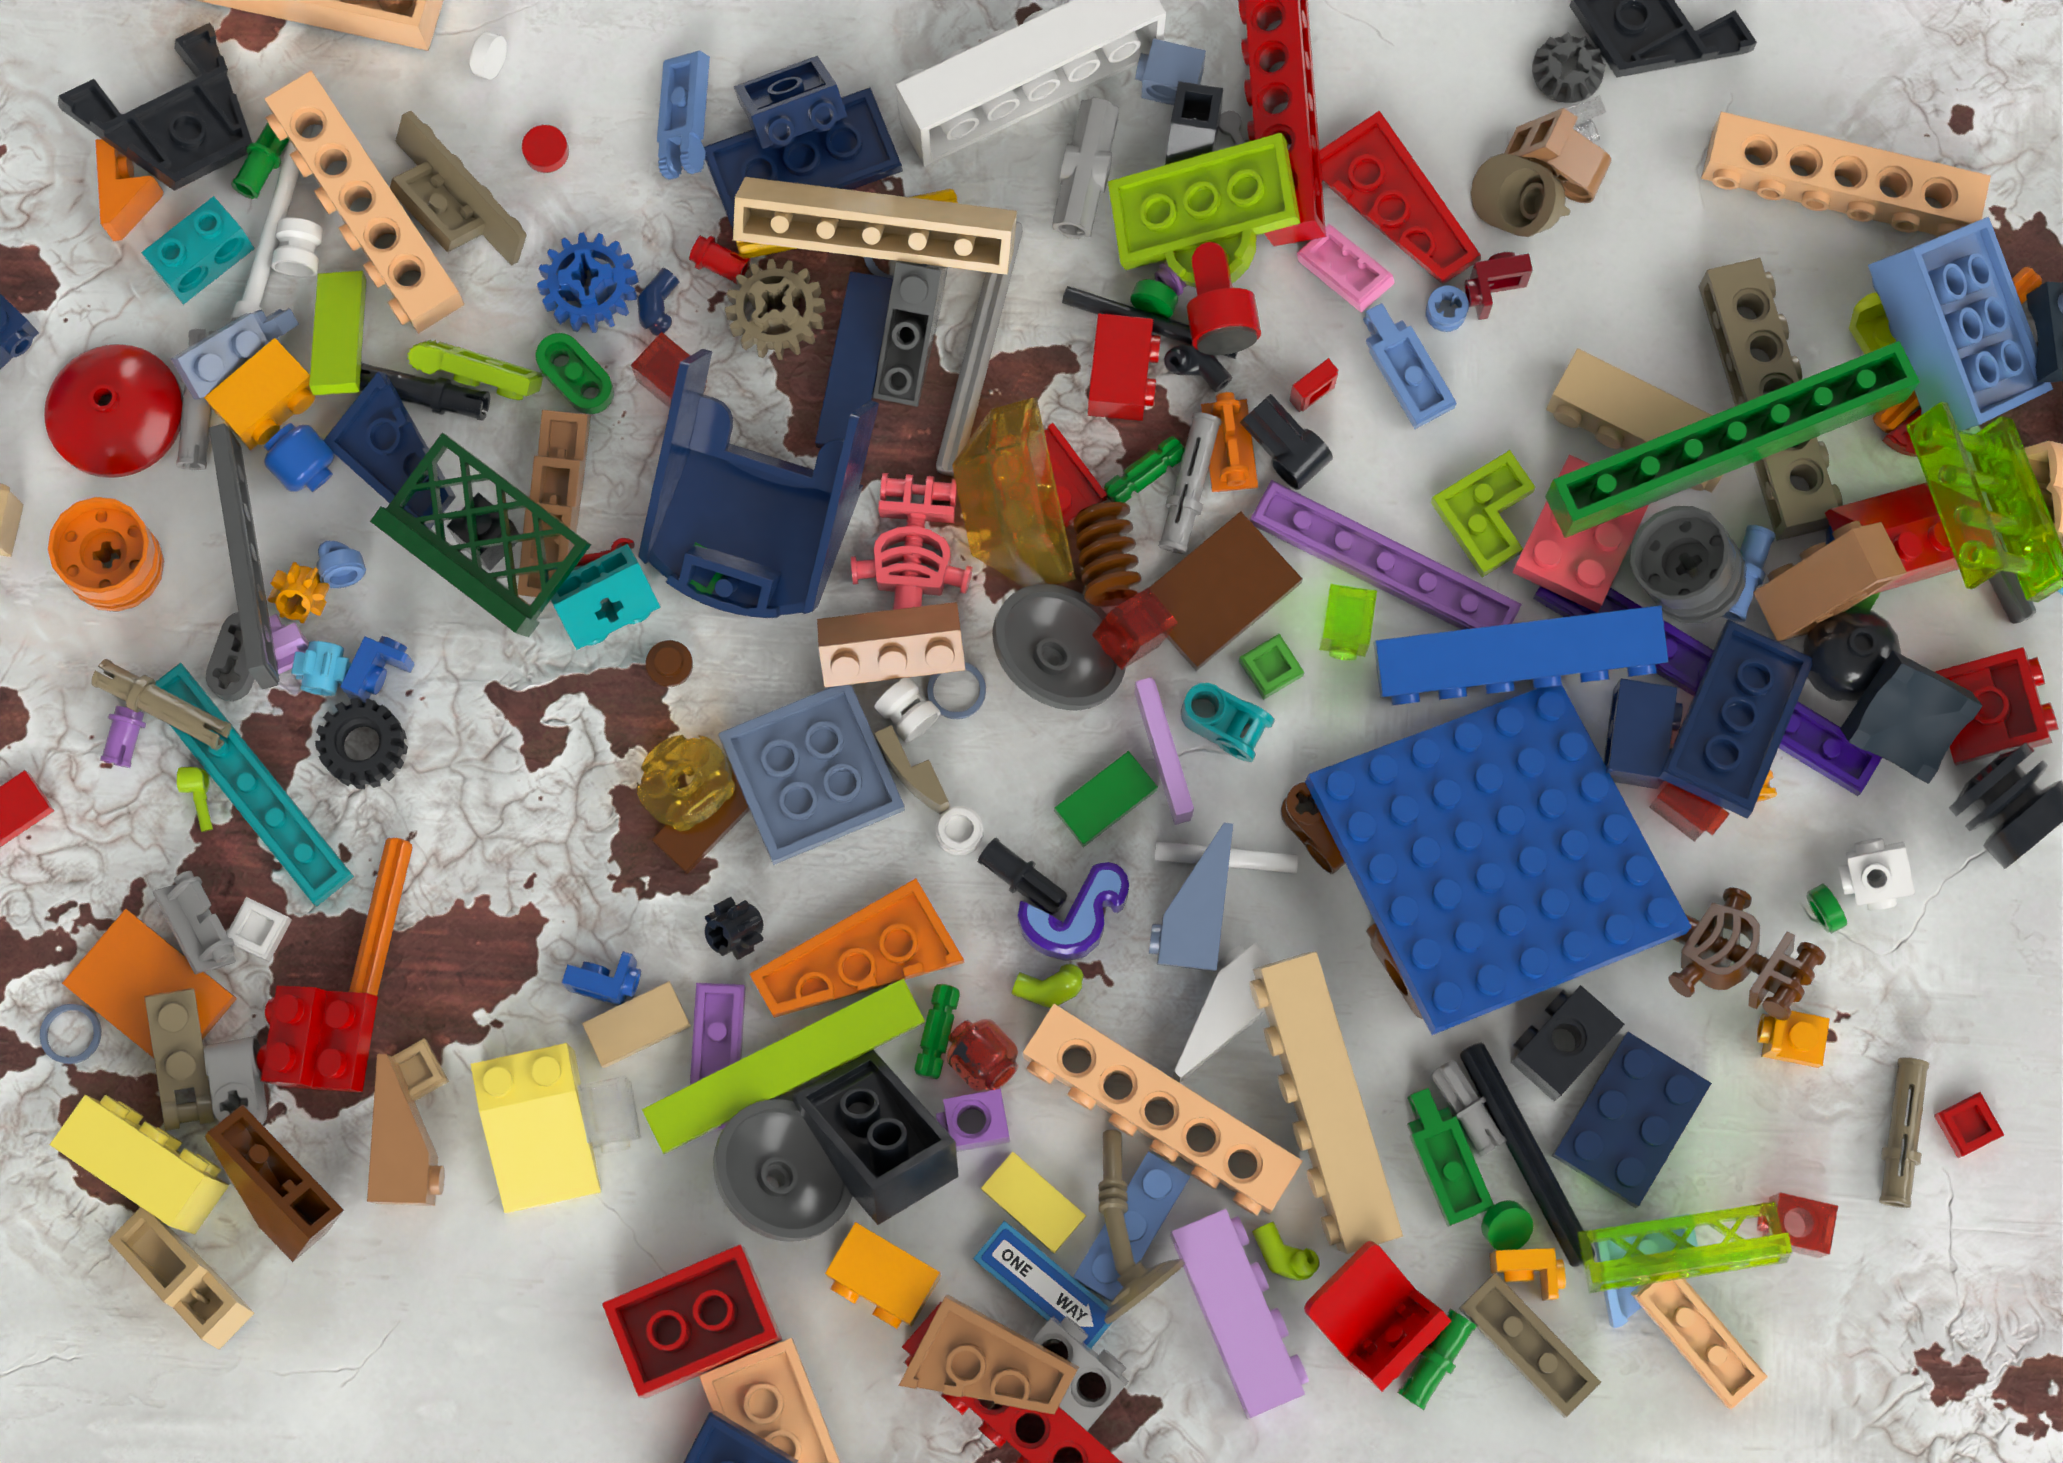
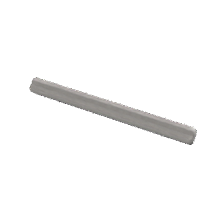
(975, 364)

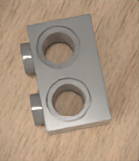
(1074, 1403)

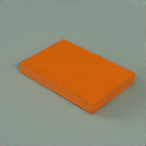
(138, 963)

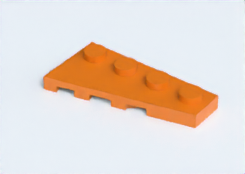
(868, 950)

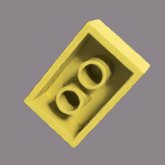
(141, 1162)

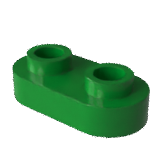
(575, 376)

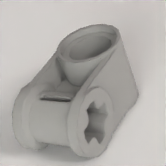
(235, 1077)

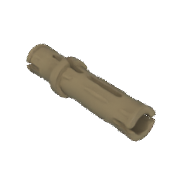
(143, 695)
(1896, 1189)

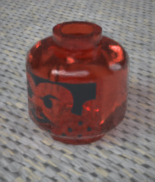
(982, 1054)

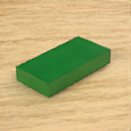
(1105, 799)

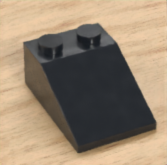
(878, 1136)

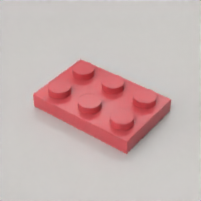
(1583, 563)

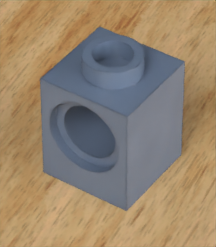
(1165, 67)

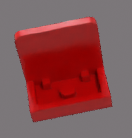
(1375, 1315)

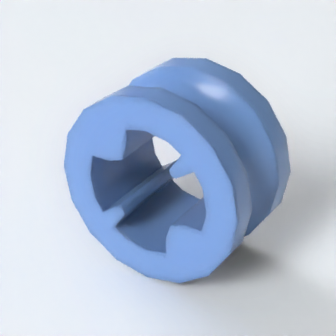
(1436, 319)

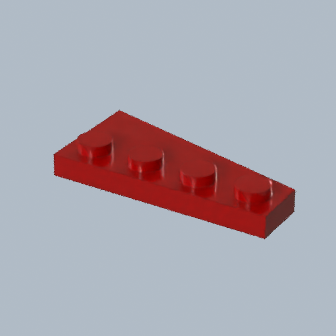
(1390, 191)

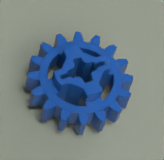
(604, 282)

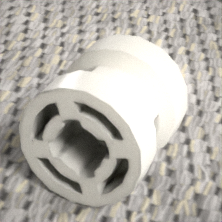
(297, 248)
(907, 709)

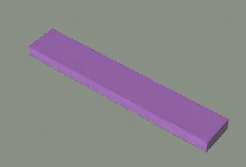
(1381, 561)

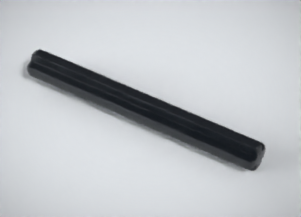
(1524, 1150)

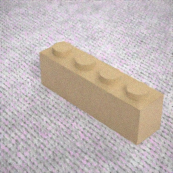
(1619, 406)

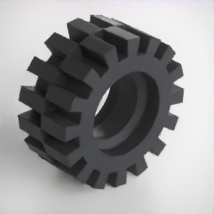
(346, 720)

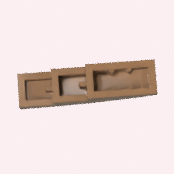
(556, 488)

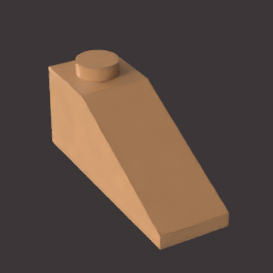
(401, 1152)

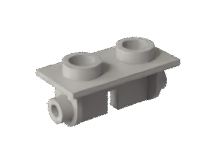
(193, 925)

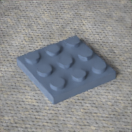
(811, 772)

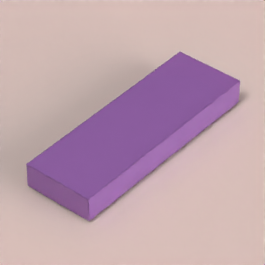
(717, 1029)

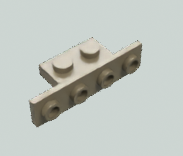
(448, 197)

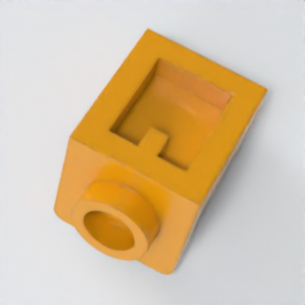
(1794, 1040)
(1521, 1265)

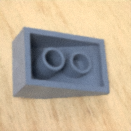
(1194, 918)

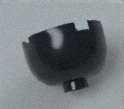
(1849, 652)

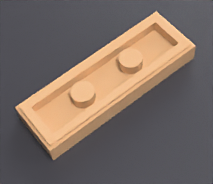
(1701, 1339)

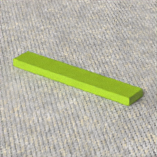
(783, 1065)

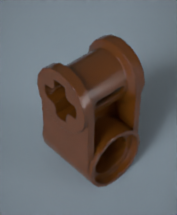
(1311, 829)

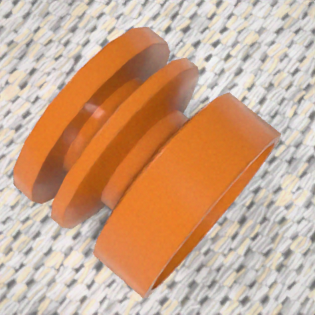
(86, 539)

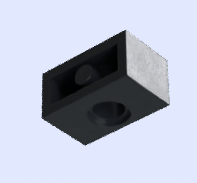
(1588, 1023)

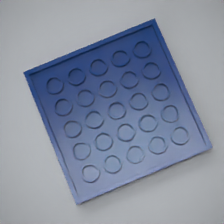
(1496, 856)

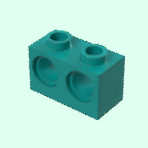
(198, 250)

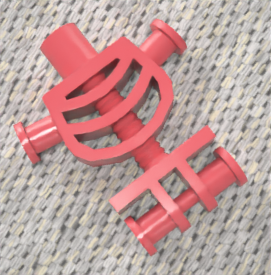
(909, 578)

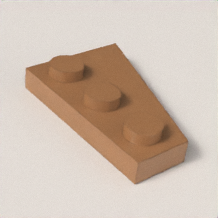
(987, 1361)

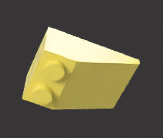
(535, 1127)

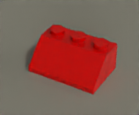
(1912, 527)

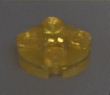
(699, 799)

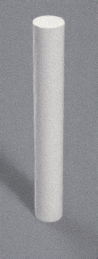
(1238, 857)

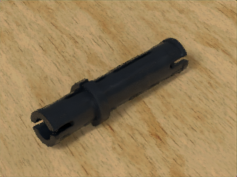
(436, 394)

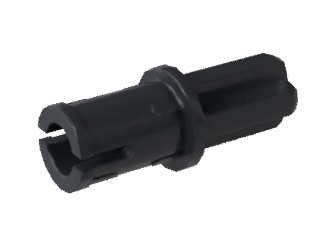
(1022, 877)

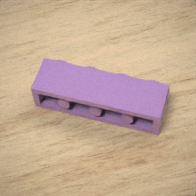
(1237, 1313)

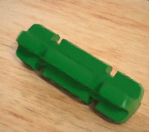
(1144, 470)
(937, 1031)

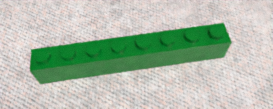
(1731, 439)

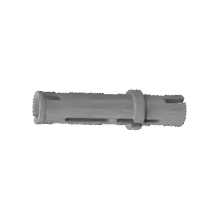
(194, 422)
(1186, 497)

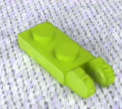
(473, 368)

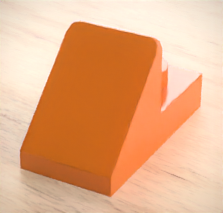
(121, 195)

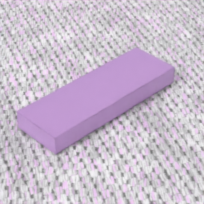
(1164, 750)

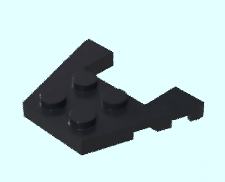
(1657, 35)
(180, 131)

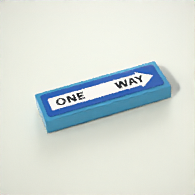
(1041, 1282)

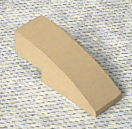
(181, 1278)

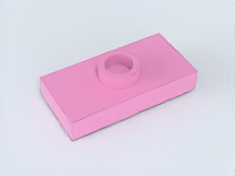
(1345, 268)

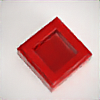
(1314, 385)
(1969, 1125)

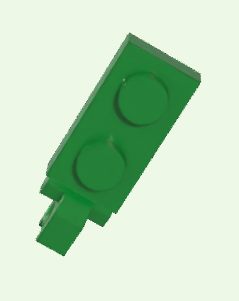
(1447, 1160)

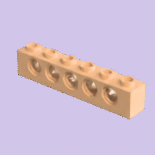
(306, 104)
(1868, 168)
(1065, 1032)

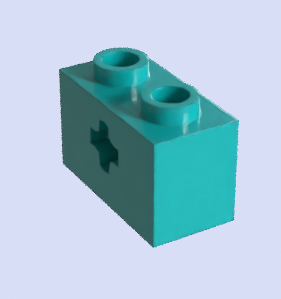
(610, 577)

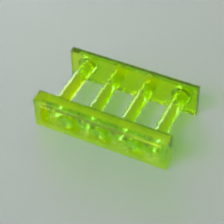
(2012, 494)

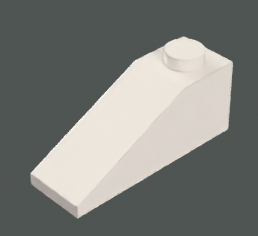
(1226, 1010)

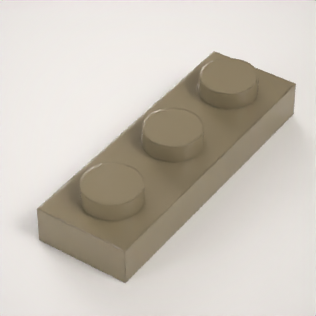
(1529, 1345)

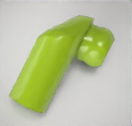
(1053, 990)

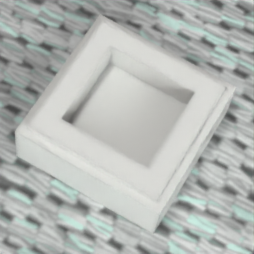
(258, 929)

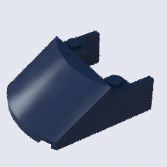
(758, 516)

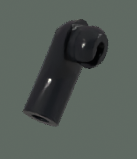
(1190, 361)

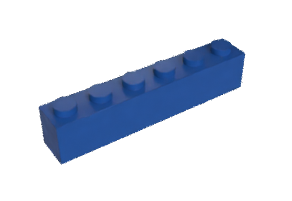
(1521, 652)

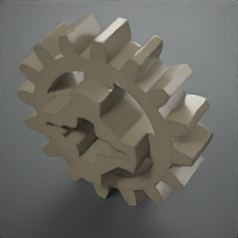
(775, 289)

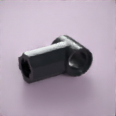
(1294, 451)

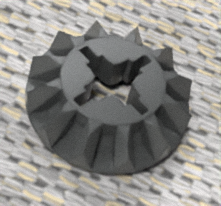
(1576, 85)

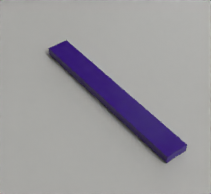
(1808, 734)

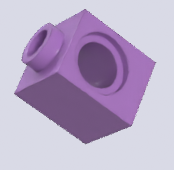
(990, 1105)

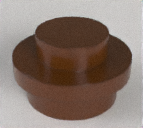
(669, 663)

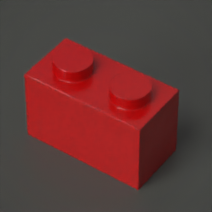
(1121, 367)

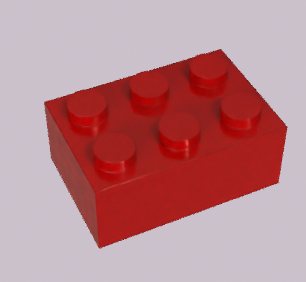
(691, 1321)

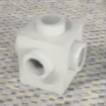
(1879, 892)

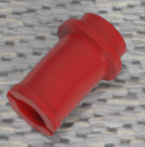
(718, 258)

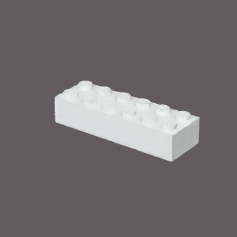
(1023, 71)

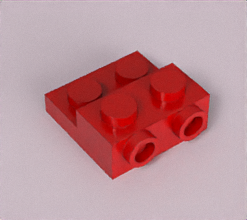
(2010, 707)
(317, 1039)

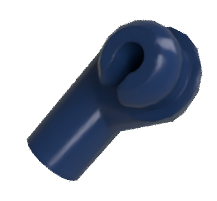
(651, 302)

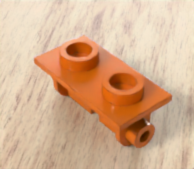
(1233, 454)

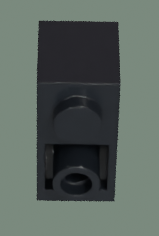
(1194, 121)

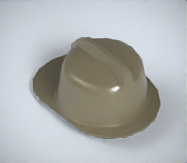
(1517, 195)

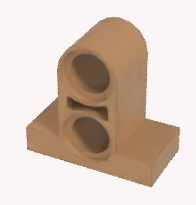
(1564, 152)

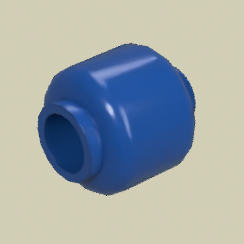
(299, 458)

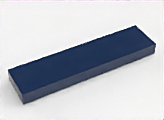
(855, 353)

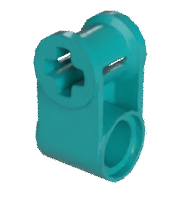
(1228, 722)

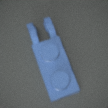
(682, 114)

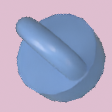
(339, 565)

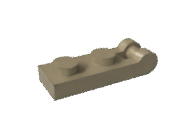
(179, 1056)

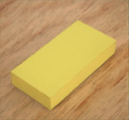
(1033, 1202)

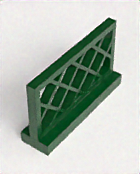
(456, 567)

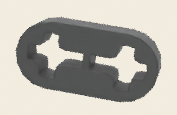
(222, 660)

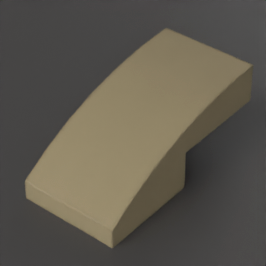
(919, 779)

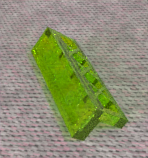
(1689, 1260)

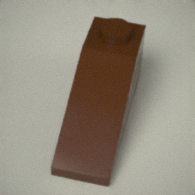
(273, 1184)

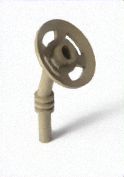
(1134, 1278)

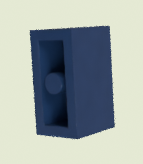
(1640, 731)

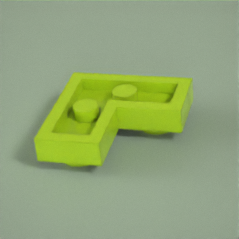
(1474, 508)

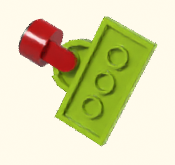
(1205, 225)

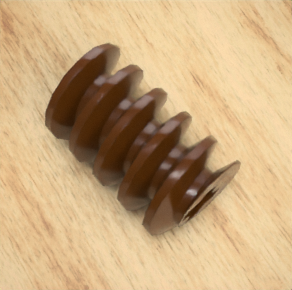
(1103, 556)

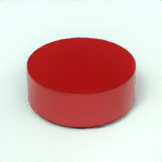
(545, 148)

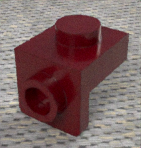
(1497, 274)

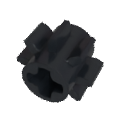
(734, 928)

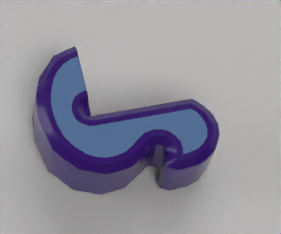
(1084, 924)

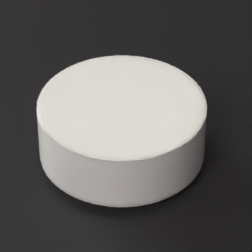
(488, 55)
(959, 830)

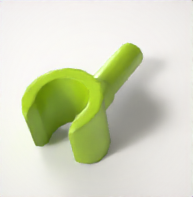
(196, 781)

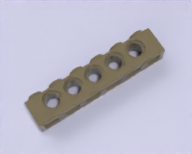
(1749, 286)

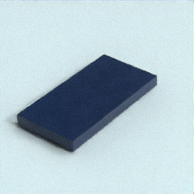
(842, 158)
(1737, 719)

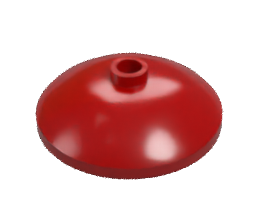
(129, 430)

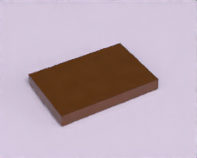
(1223, 589)

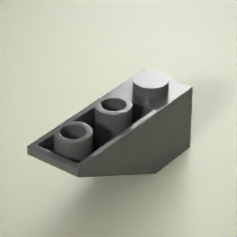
(909, 331)

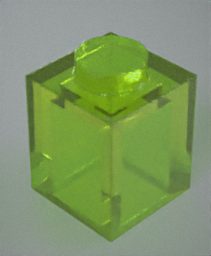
(1347, 621)

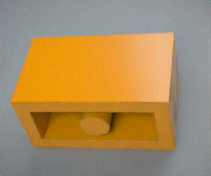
(262, 394)
(882, 1275)

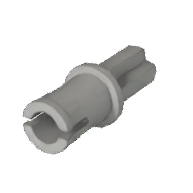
(1467, 1108)

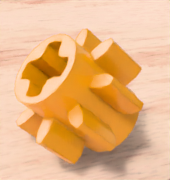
(298, 592)

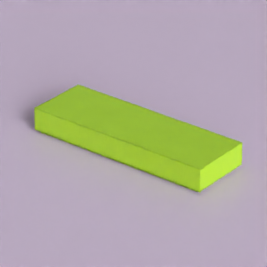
(338, 333)

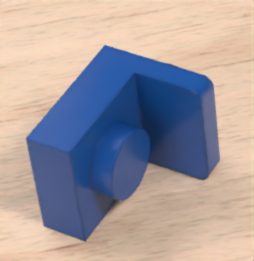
(367, 668)
(594, 980)

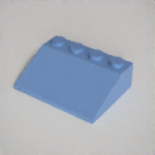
(1961, 324)

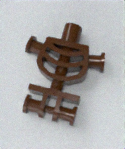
(1709, 955)

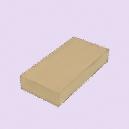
(636, 1024)

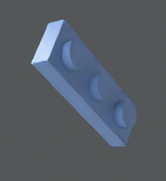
(1149, 1201)

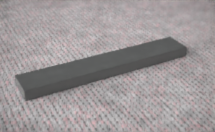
(244, 557)

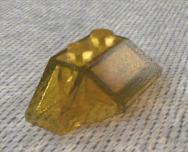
(1013, 497)

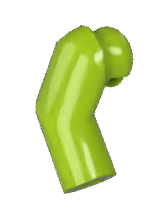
(1284, 1259)

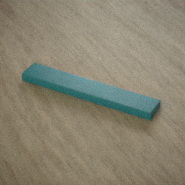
(261, 798)

